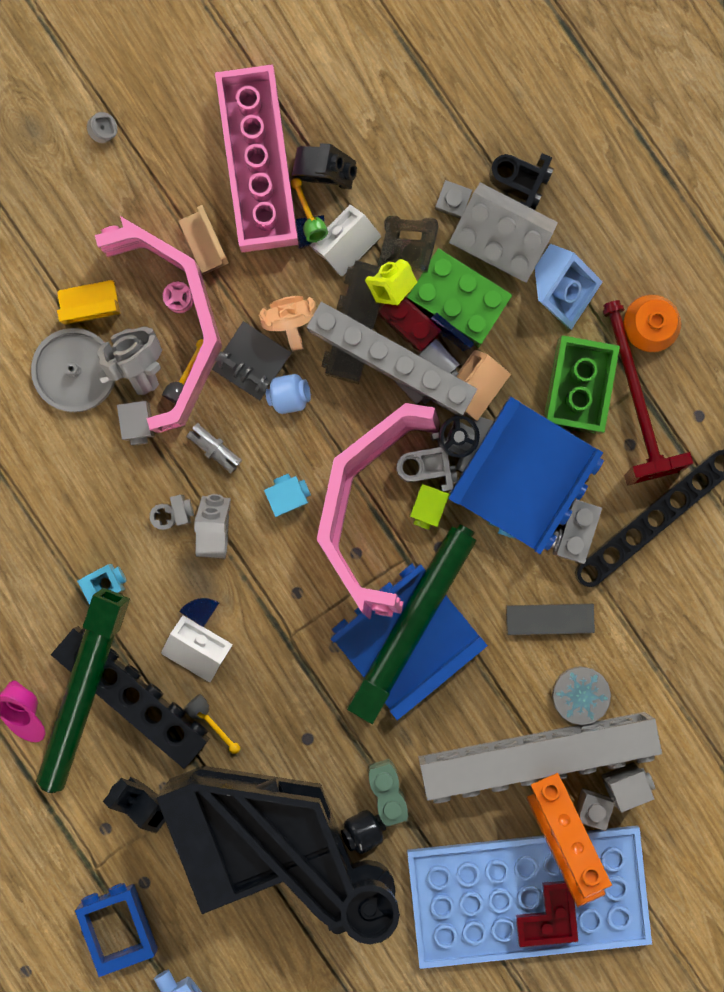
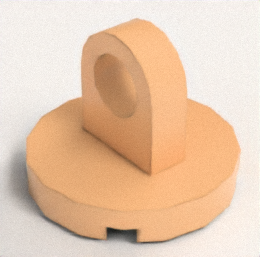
(288, 315)

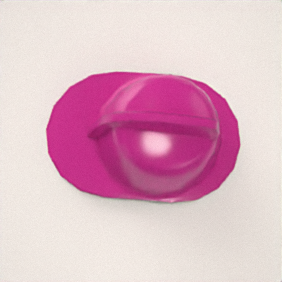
(19, 712)

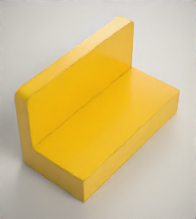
(88, 302)

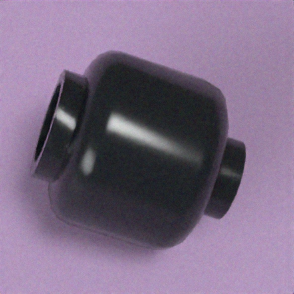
(363, 832)

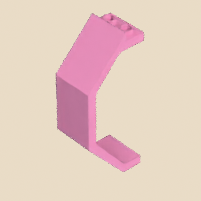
(131, 237)
(343, 471)

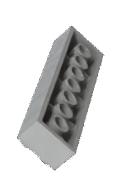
(539, 756)

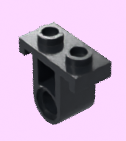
(324, 166)
(524, 179)

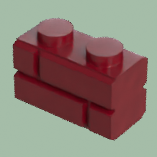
(410, 324)

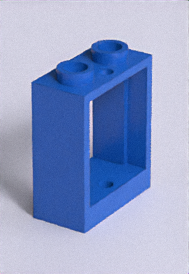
(125, 957)

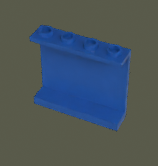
(526, 475)
(439, 654)

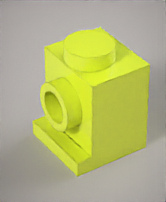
(392, 282)

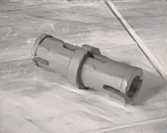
(214, 448)

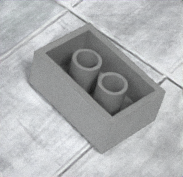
(503, 232)

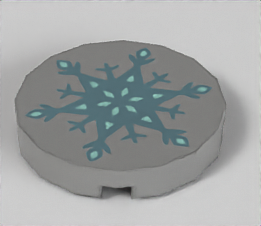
(581, 695)

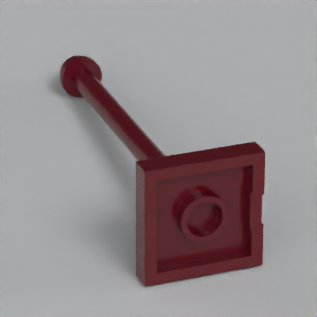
(656, 464)

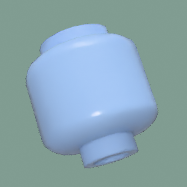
(288, 393)

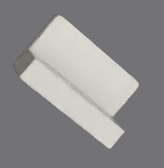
(347, 240)
(196, 648)

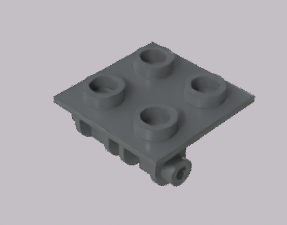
(251, 360)

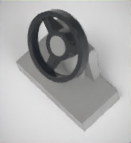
(463, 439)

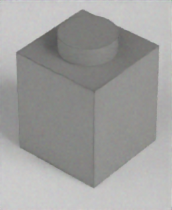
(134, 422)
(594, 809)

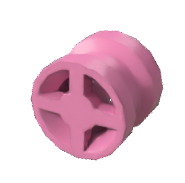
(174, 293)

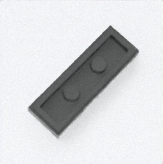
(550, 619)

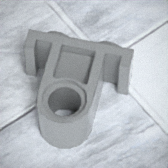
(432, 464)
(212, 526)

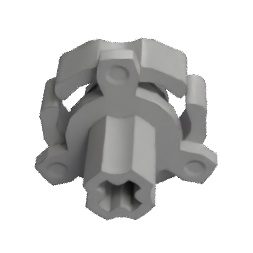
(132, 358)

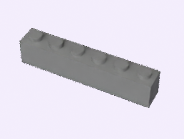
(391, 359)

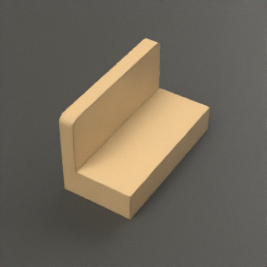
(203, 241)

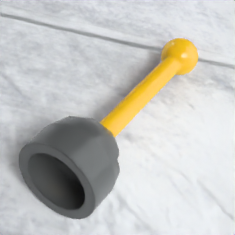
(174, 389)
(198, 709)

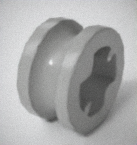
(157, 523)

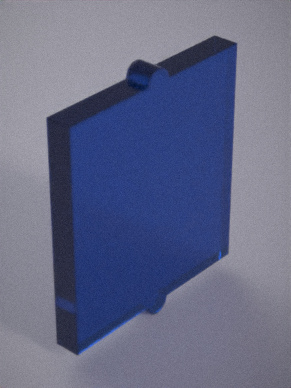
(451, 332)

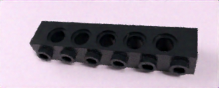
(136, 713)

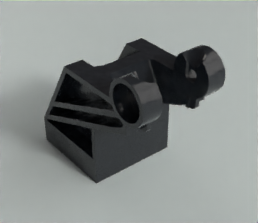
(262, 830)

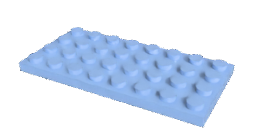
(473, 891)

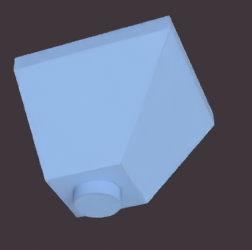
(565, 284)

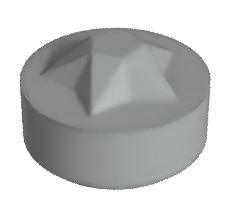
(102, 127)

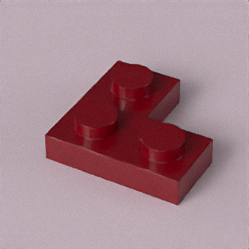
(555, 924)

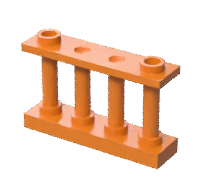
(568, 840)

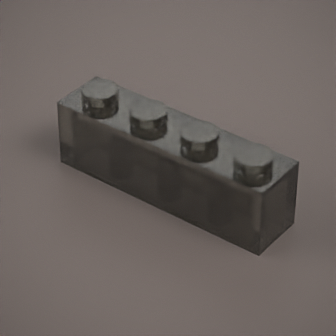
(361, 307)

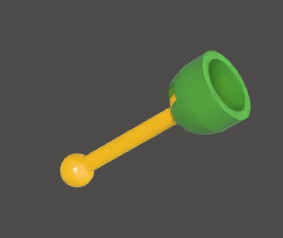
(314, 227)

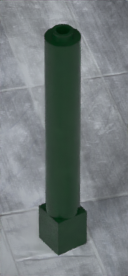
(412, 624)
(100, 625)

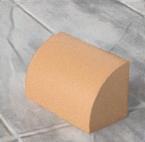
(486, 376)

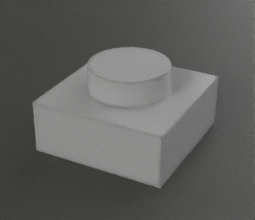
(453, 199)
(182, 509)

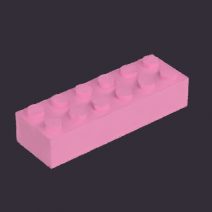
(256, 158)

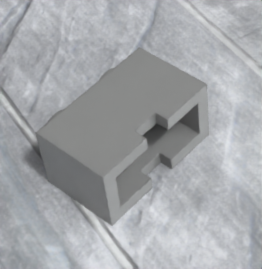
(629, 786)

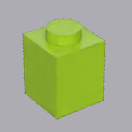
(428, 507)

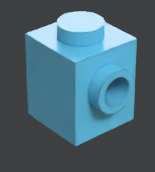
(287, 494)

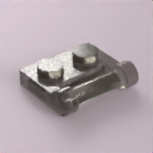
(415, 252)

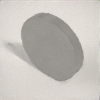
(68, 370)

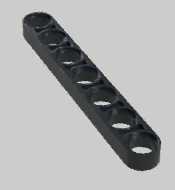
(641, 522)

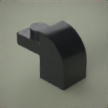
(137, 802)

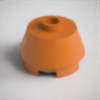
(652, 323)

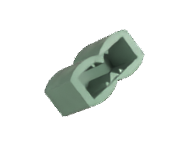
(390, 798)

